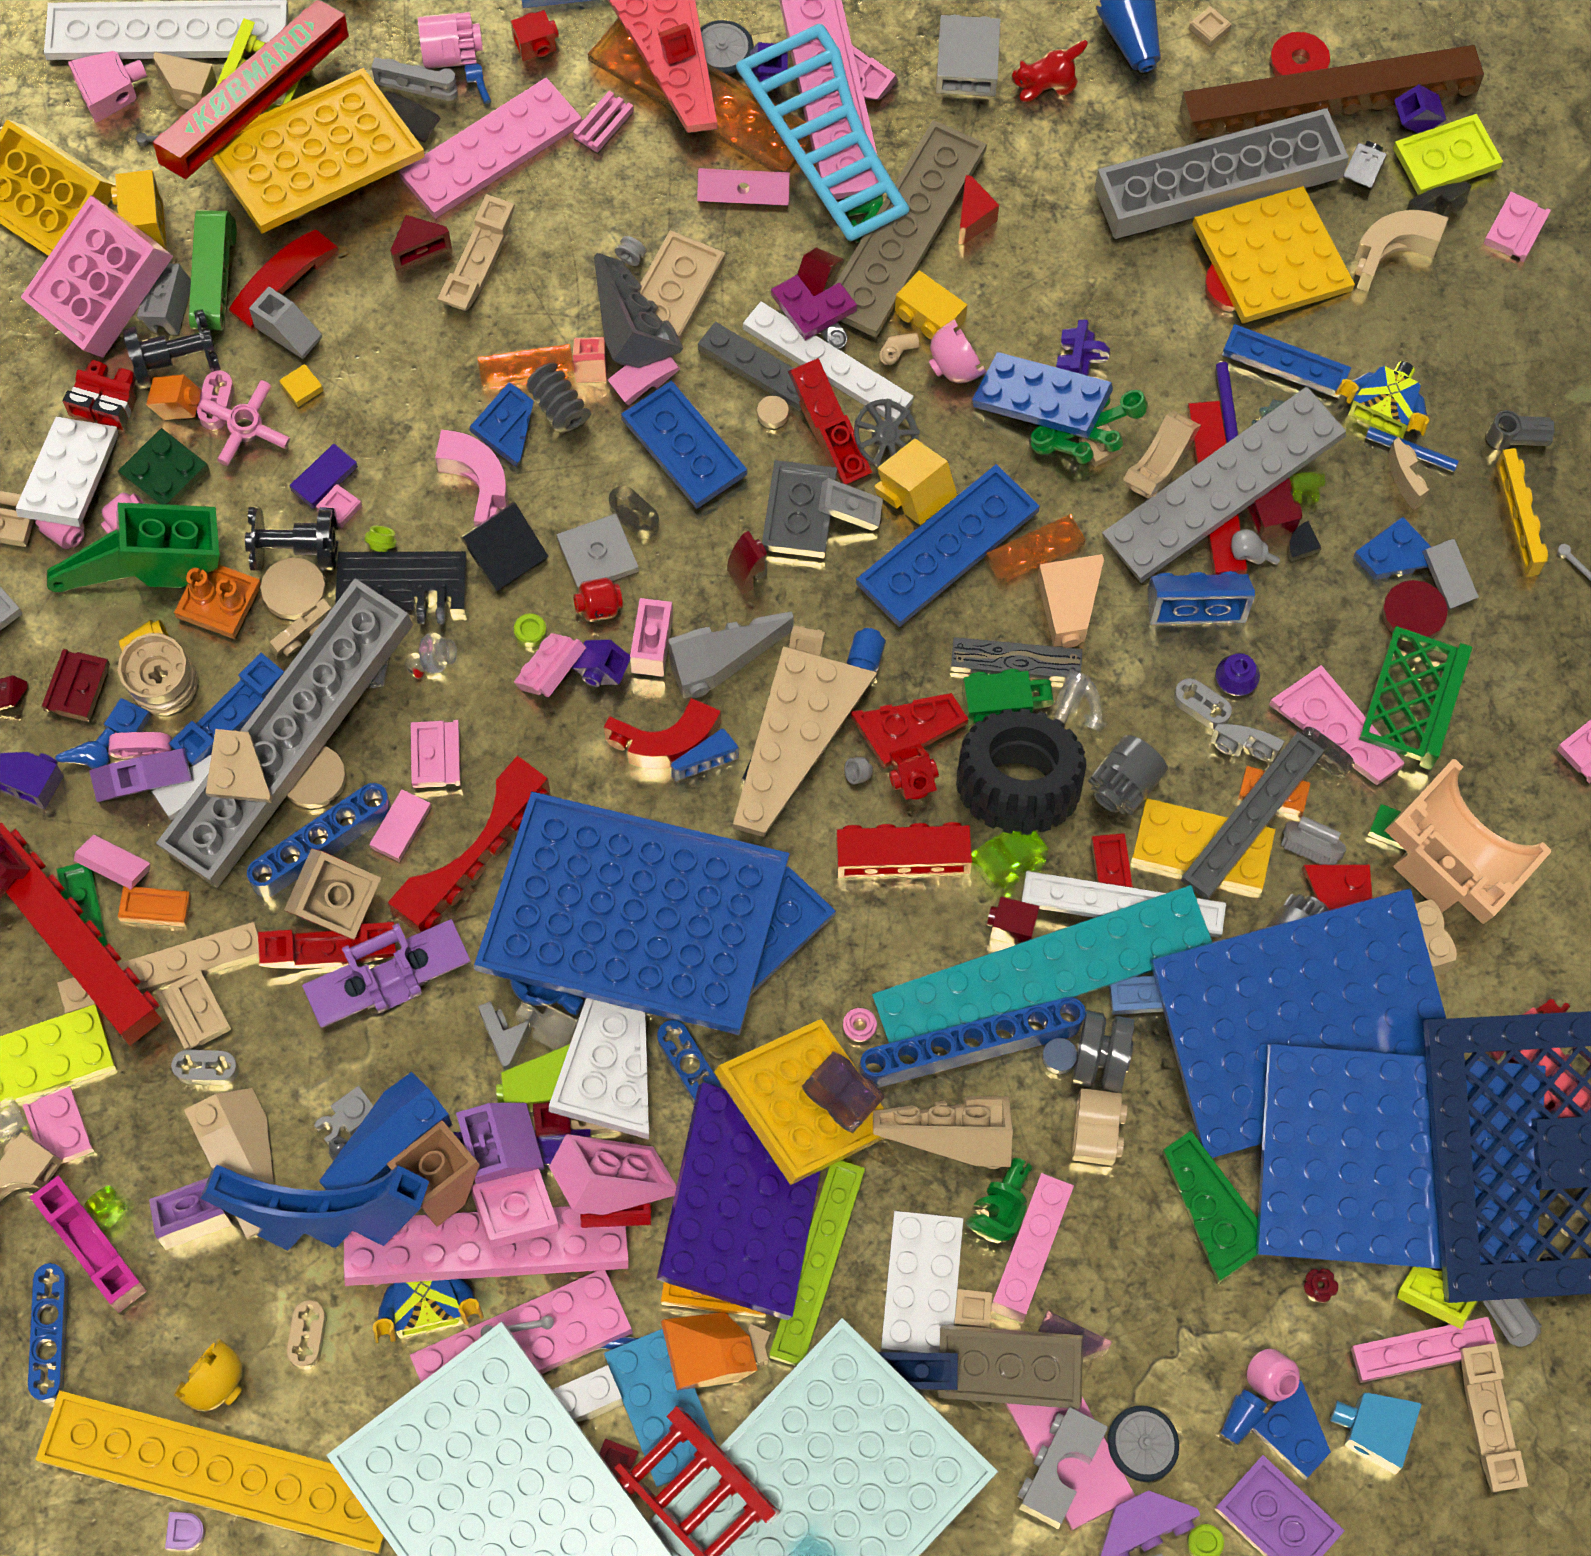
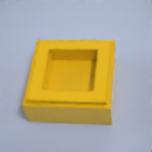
(301, 385)

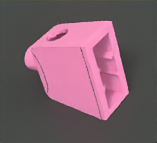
(106, 82)

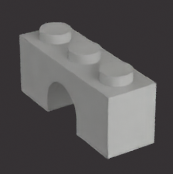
(1074, 1437)

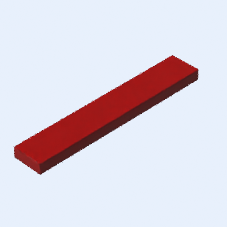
(1207, 441)

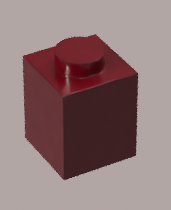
(1012, 920)

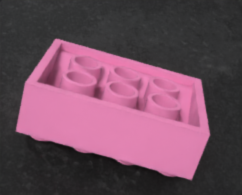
(96, 277)

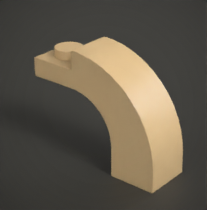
(1399, 231)
(1163, 455)

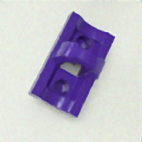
(1084, 349)

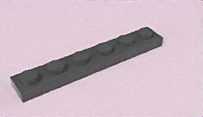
(1252, 815)

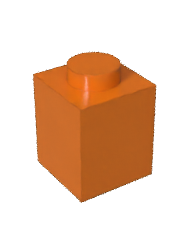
(174, 397)

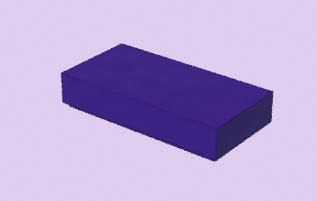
(323, 475)

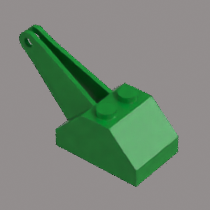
(150, 543)

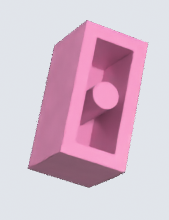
(651, 637)

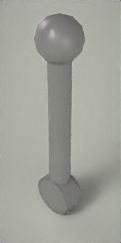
(1564, 552)
(546, 1322)

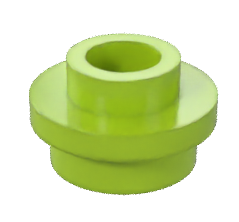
(380, 538)

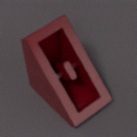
(417, 241)
(819, 270)

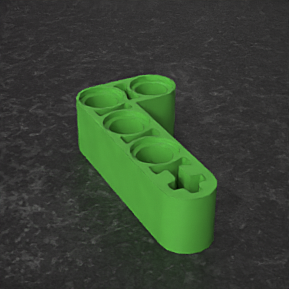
(210, 262)

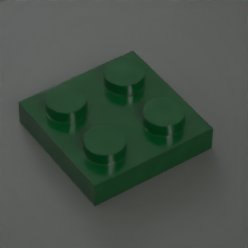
(163, 469)

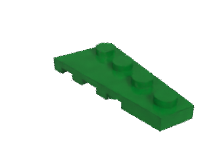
(1214, 1206)

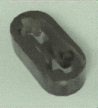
(638, 507)
(1334, 758)

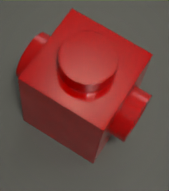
(534, 35)

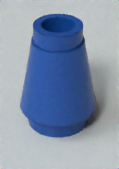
(1243, 1416)

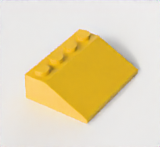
(42, 186)

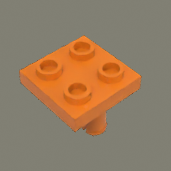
(217, 599)

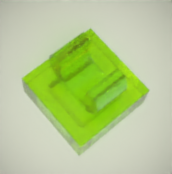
(1307, 481)

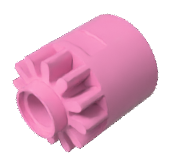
(449, 40)

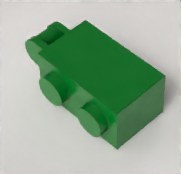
(1010, 689)

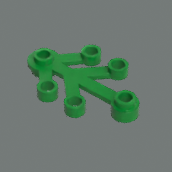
(1046, 440)

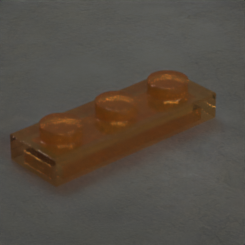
(517, 367)
(1035, 548)

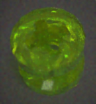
(106, 1207)

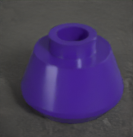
(1237, 674)

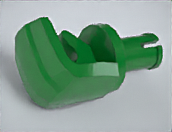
(1004, 1204)

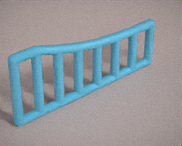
(847, 110)

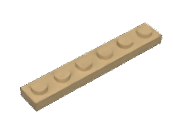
(174, 963)

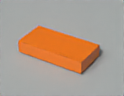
(154, 906)

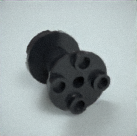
(158, 352)
(304, 539)

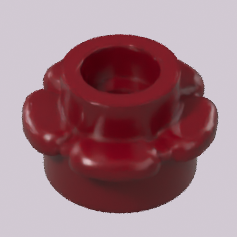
(1314, 1291)

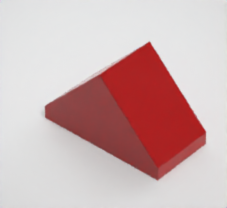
(978, 210)

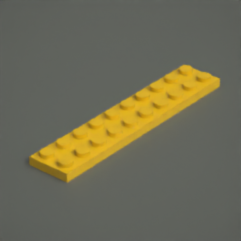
(206, 1470)

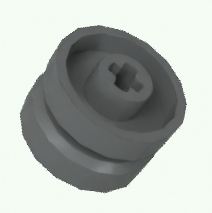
(1108, 1052)

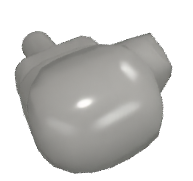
(1249, 546)

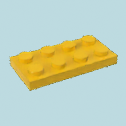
(1175, 836)

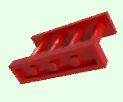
(706, 1456)

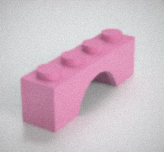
(1031, 1248)

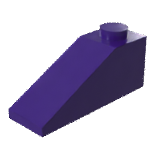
(29, 777)

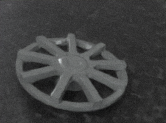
(886, 432)

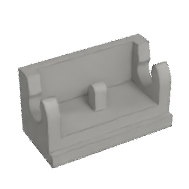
(166, 300)

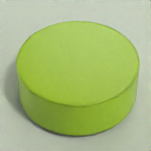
(530, 630)
(1205, 1541)

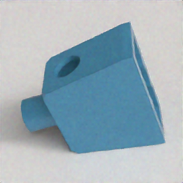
(1378, 1428)

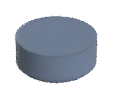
(1059, 1056)

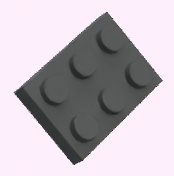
(792, 512)

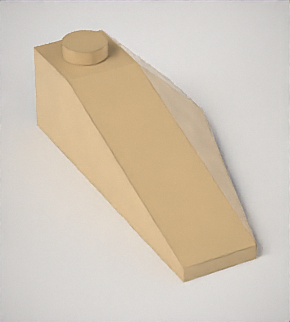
(969, 1132)
(235, 1137)

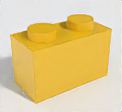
(928, 305)

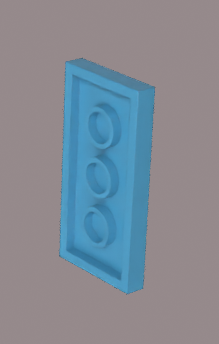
(649, 1395)

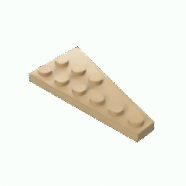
(800, 720)

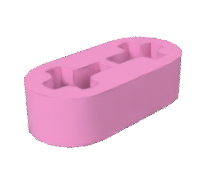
(223, 398)
(138, 744)

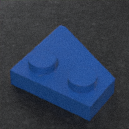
(505, 423)
(1393, 551)
(1295, 1433)

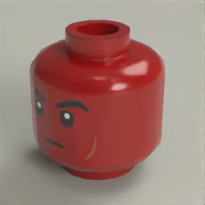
(598, 599)

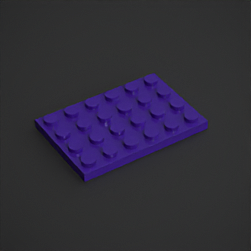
(734, 1215)

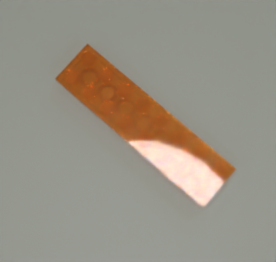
(738, 114)

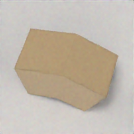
(759, 1341)

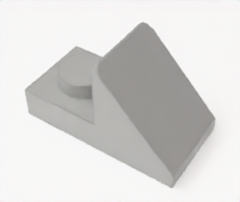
(506, 1043)

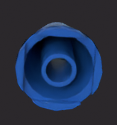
(1134, 30)

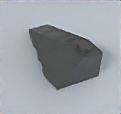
(629, 320)

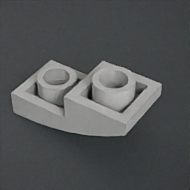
(1234, 738)

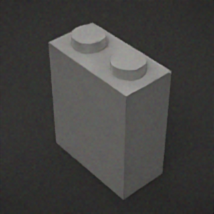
(968, 55)

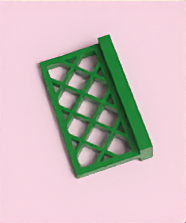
(1439, 711)

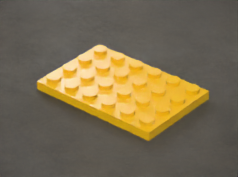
(315, 150)

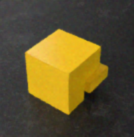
(917, 481)

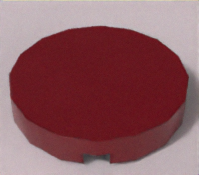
(1416, 608)

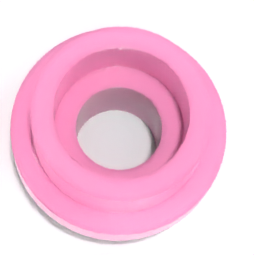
(863, 1015)

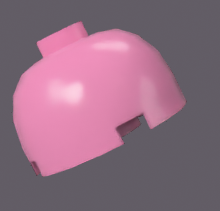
(954, 355)

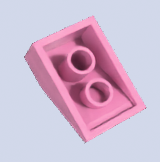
(609, 1175)

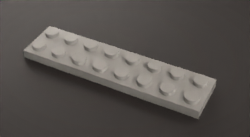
(1224, 484)

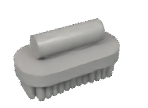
(1313, 841)
(1515, 1320)

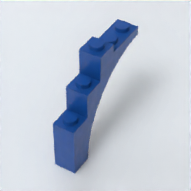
(327, 1215)

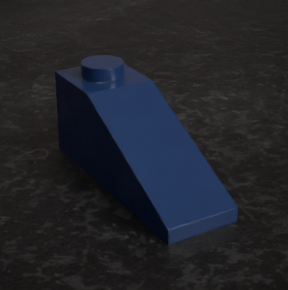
(926, 1370)

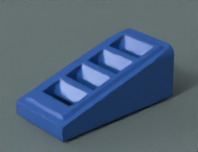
(707, 755)

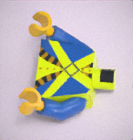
(1387, 400)
(424, 1307)

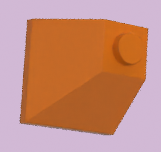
(707, 1350)

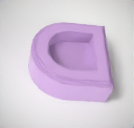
(184, 1532)

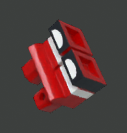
(100, 397)

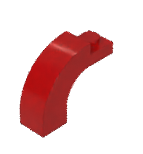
(663, 747)

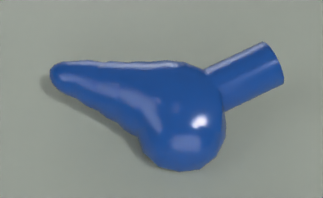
(89, 753)

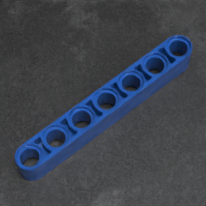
(983, 1031)

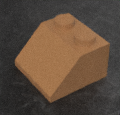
(447, 1167)

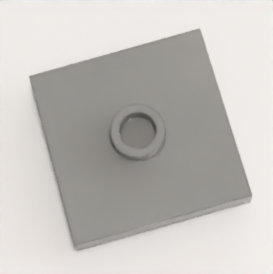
(597, 551)

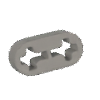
(1202, 703)
(206, 1059)

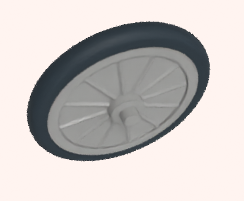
(725, 44)
(1143, 1443)

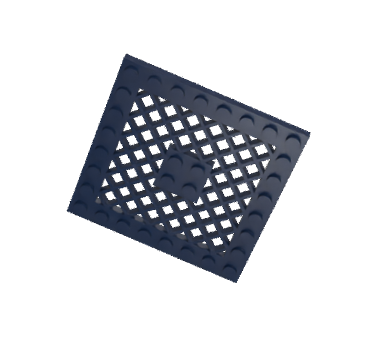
(1559, 1146)

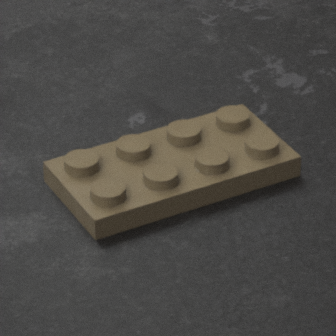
(1015, 1366)

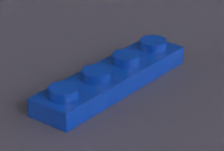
(1285, 360)

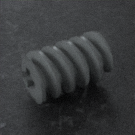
(557, 399)

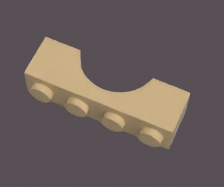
(26, 1165)

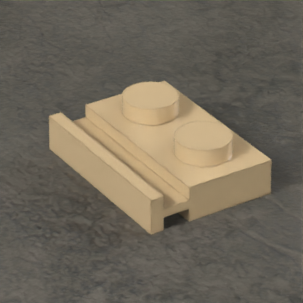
(193, 1010)

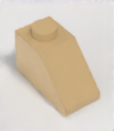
(185, 78)

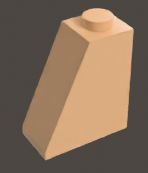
(1069, 597)

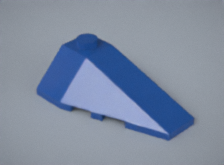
(390, 1127)

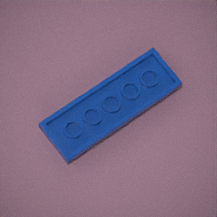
(947, 545)

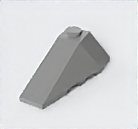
(708, 658)

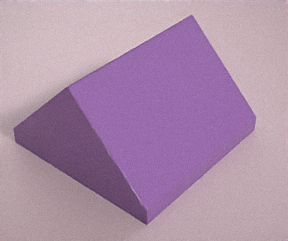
(184, 1216)

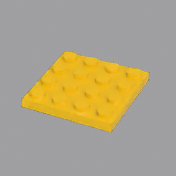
(1273, 254)
(787, 1122)

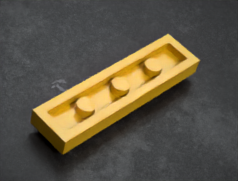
(1519, 503)

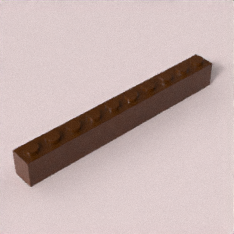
(1337, 88)

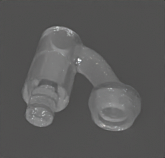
(1070, 696)

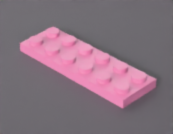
(490, 148)
(584, 1320)

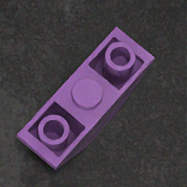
(140, 774)
(1144, 1522)

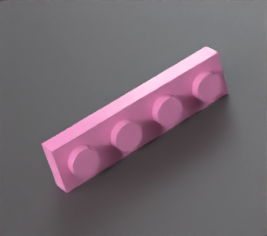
(1419, 1349)

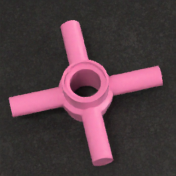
(244, 434)

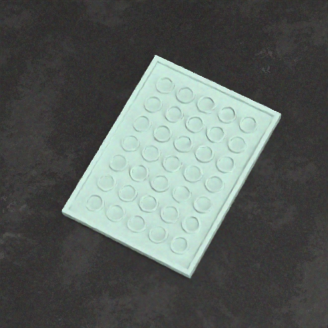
(842, 1458)
(490, 1467)

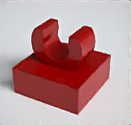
(677, 43)

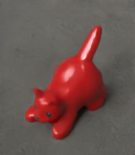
(1052, 71)

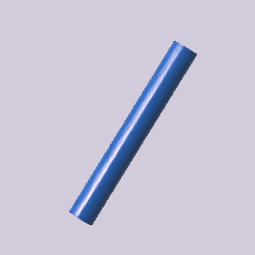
(1421, 452)

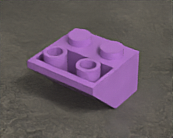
(500, 1140)

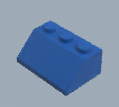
(1200, 598)

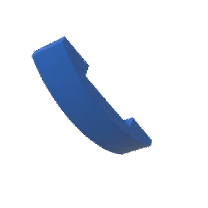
(230, 711)

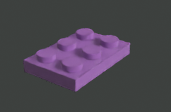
(1277, 1514)

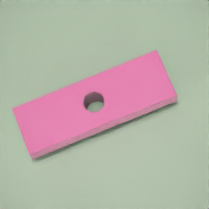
(723, 186)

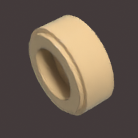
(772, 412)

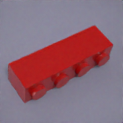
(903, 850)

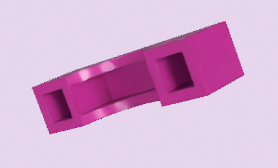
(88, 1244)

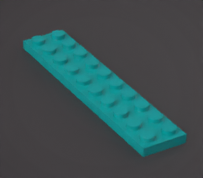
(1045, 967)

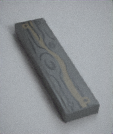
(996, 656)

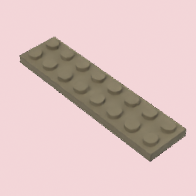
(894, 251)

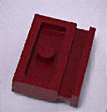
(76, 685)

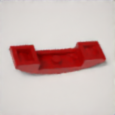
(283, 271)
(318, 949)

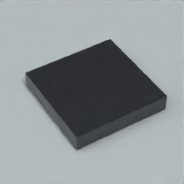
(504, 546)

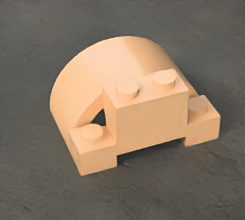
(1457, 856)

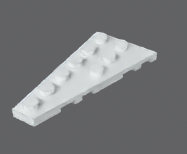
(606, 1070)

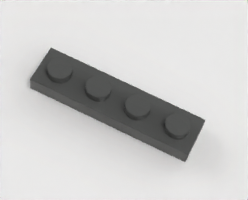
(750, 362)

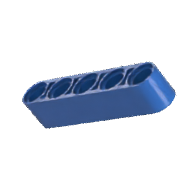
(327, 825)

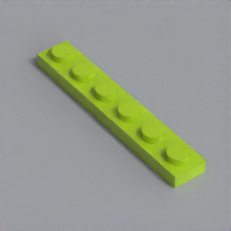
(819, 1261)

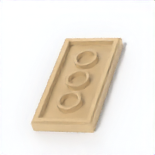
(680, 278)

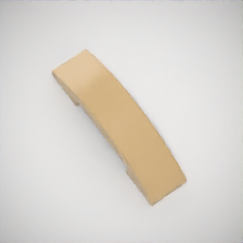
(479, 254)
(1491, 1419)

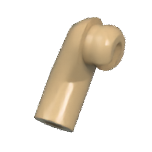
(896, 345)

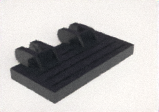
(409, 579)

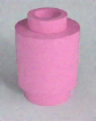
(63, 535)

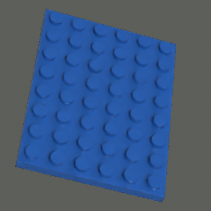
(633, 913)
(1318, 982)
(1355, 1158)

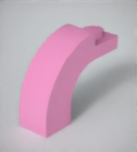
(471, 458)

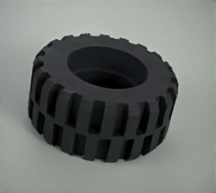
(1015, 802)

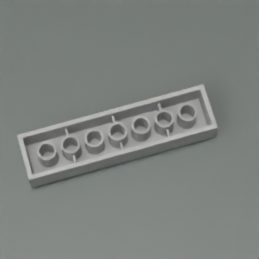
(1220, 173)

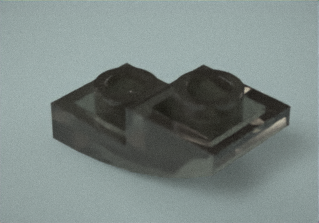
(416, 117)
(1442, 199)

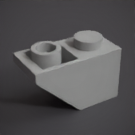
(284, 322)

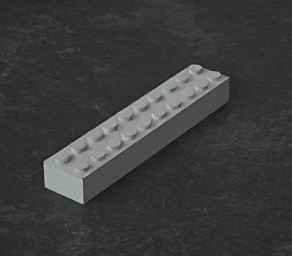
(291, 728)

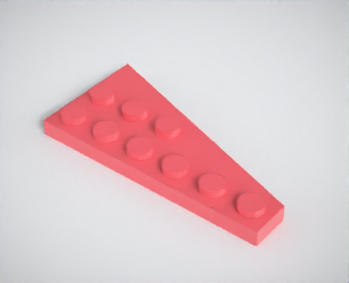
(684, 81)

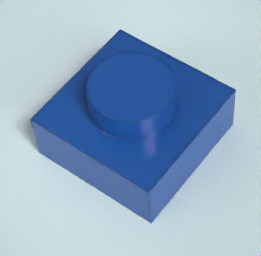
(127, 718)

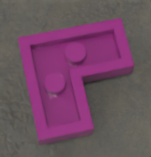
(809, 312)

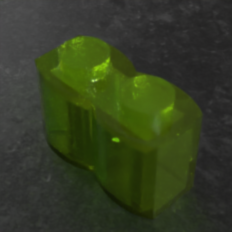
(1007, 857)

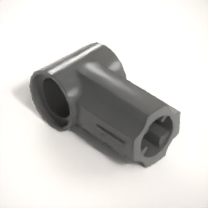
(1520, 430)

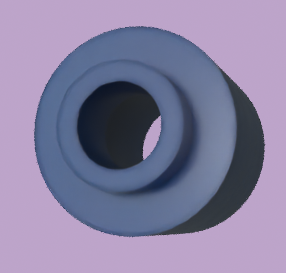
(866, 649)

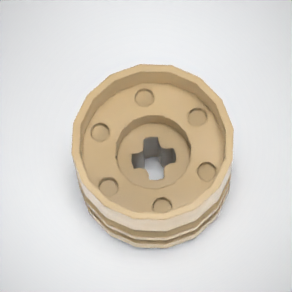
(144, 664)

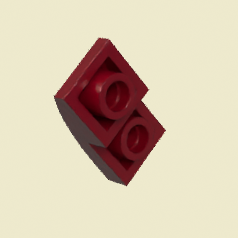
(746, 561)

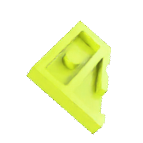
(1426, 1292)

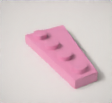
(1324, 706)

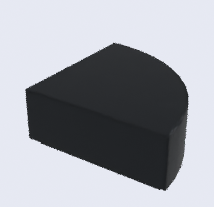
(1303, 542)

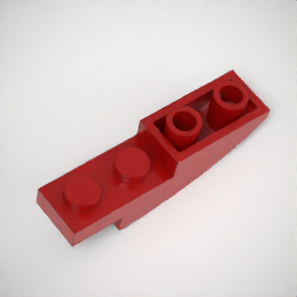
(828, 422)

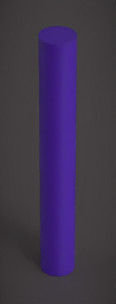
(1226, 400)

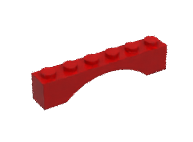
(426, 896)

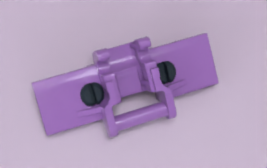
(390, 983)

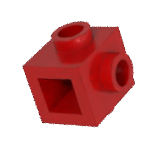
(913, 772)

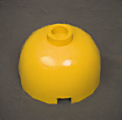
(212, 1379)

